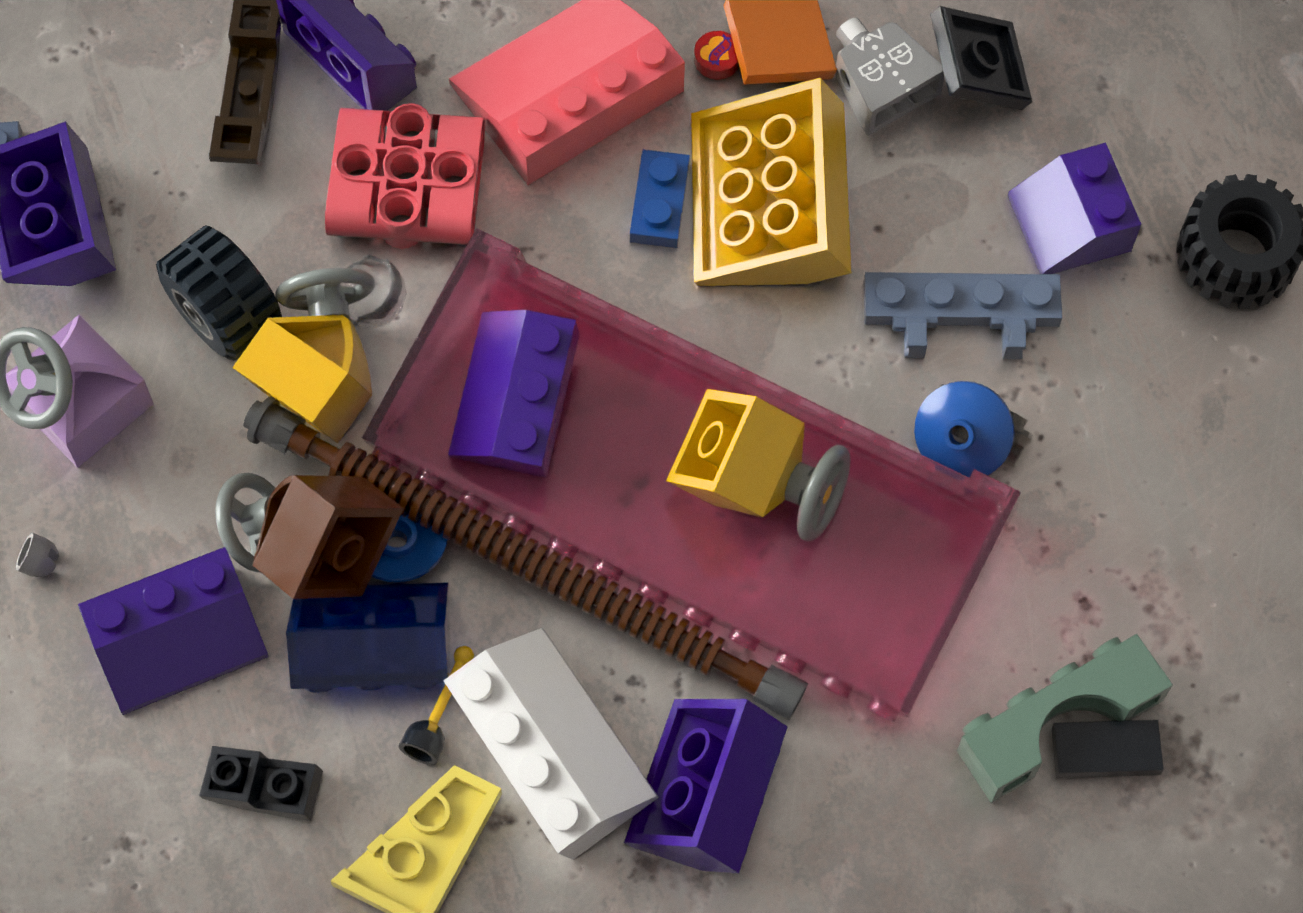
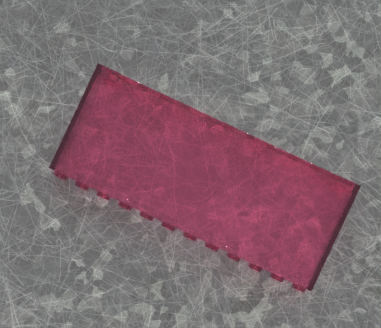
(855, 605)

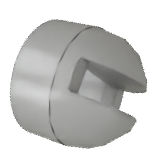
(37, 556)

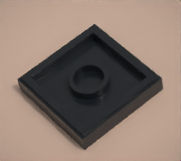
(980, 58)

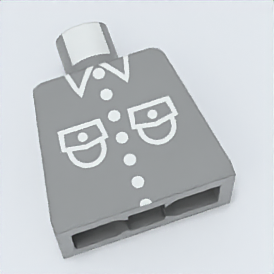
(884, 73)

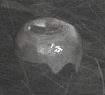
(386, 298)

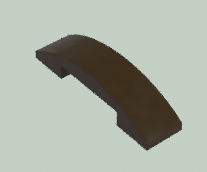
(249, 83)

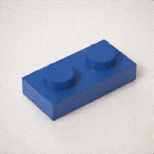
(659, 198)

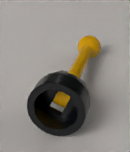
(424, 738)

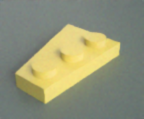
(425, 850)

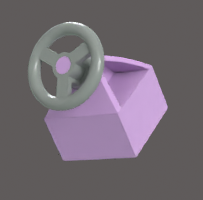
(70, 387)

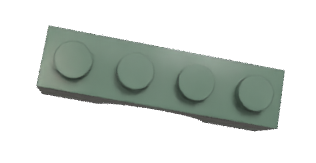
(1116, 684)

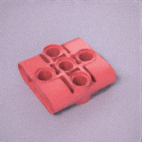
(361, 146)

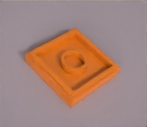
(779, 40)

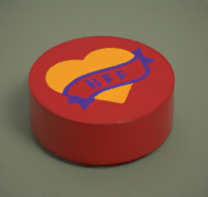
(715, 55)

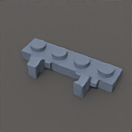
(962, 299)

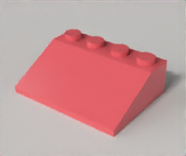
(570, 84)

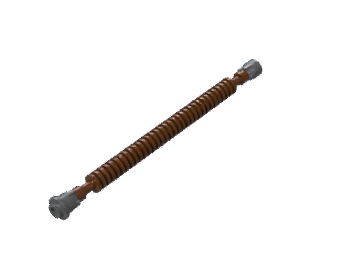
(287, 431)

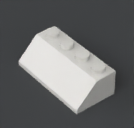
(551, 741)

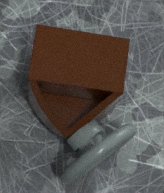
(309, 531)

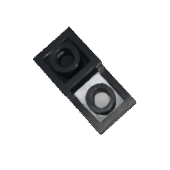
(261, 784)

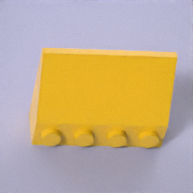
(771, 189)

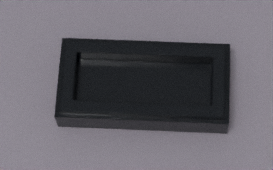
(1107, 748)

